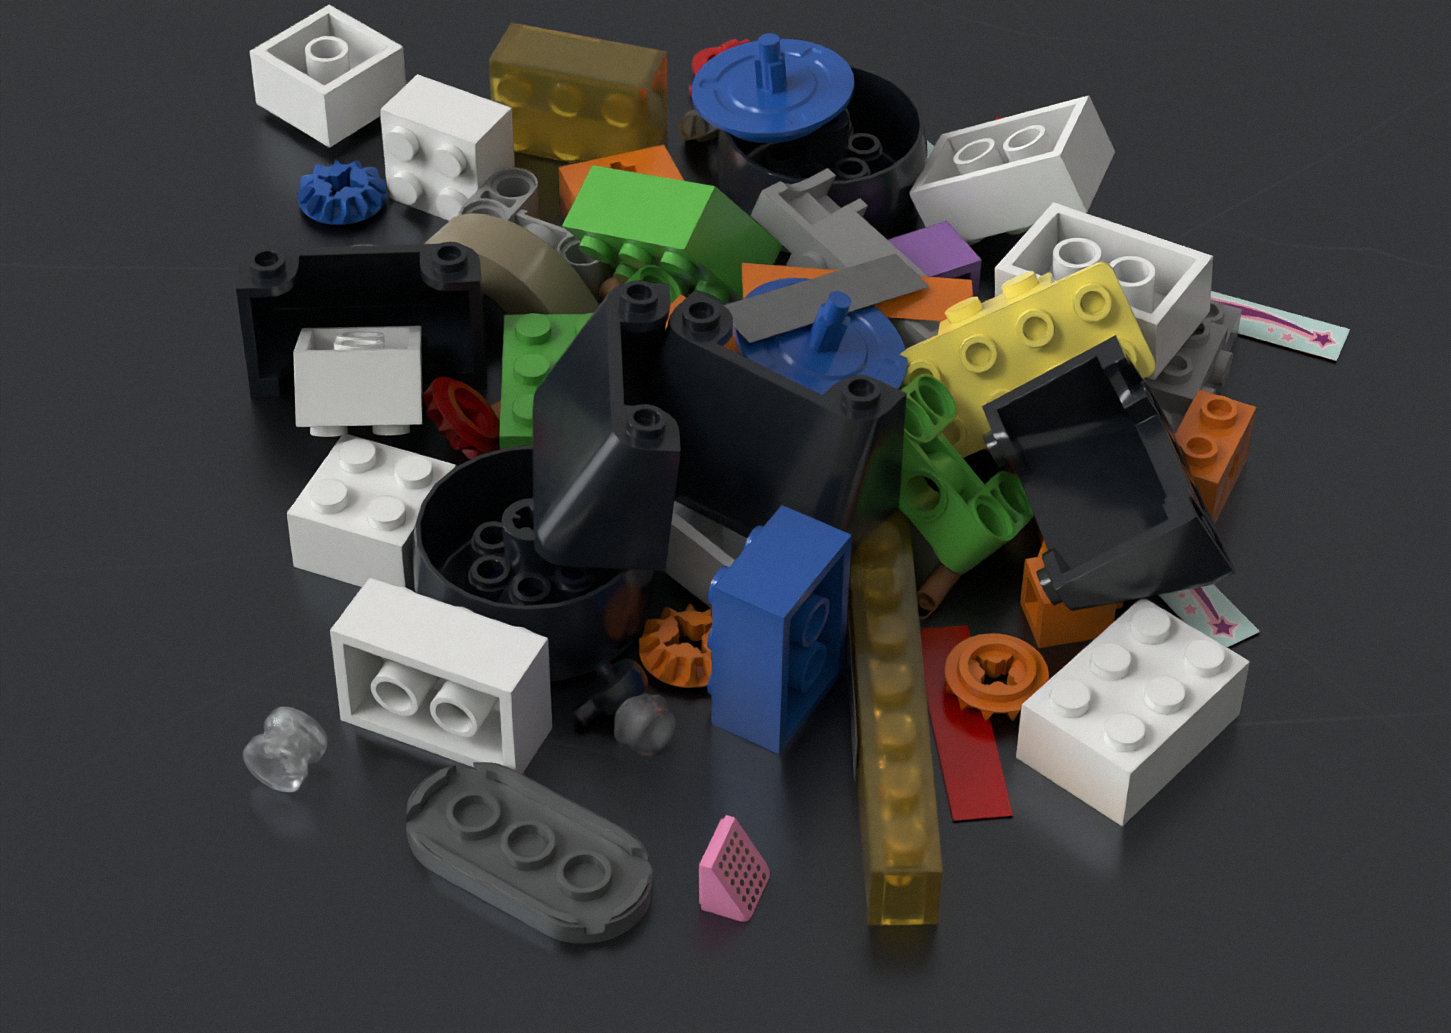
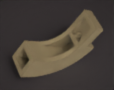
(519, 267)

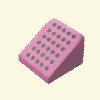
(732, 873)

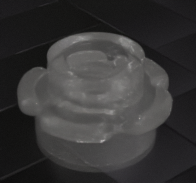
(644, 724)

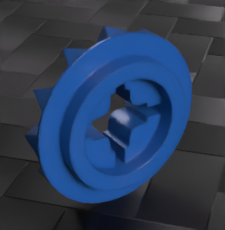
(359, 199)

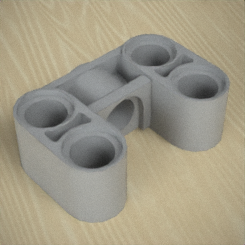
(514, 197)

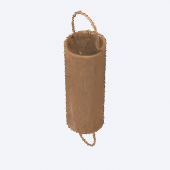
(936, 588)

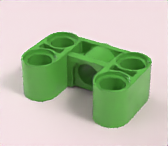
(967, 516)

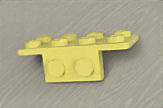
(1019, 336)

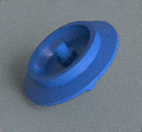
(772, 89)
(831, 347)

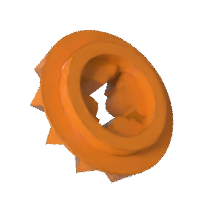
(993, 656)
(676, 662)

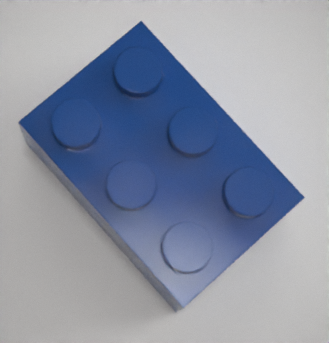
(778, 628)

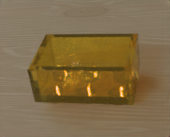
(579, 94)

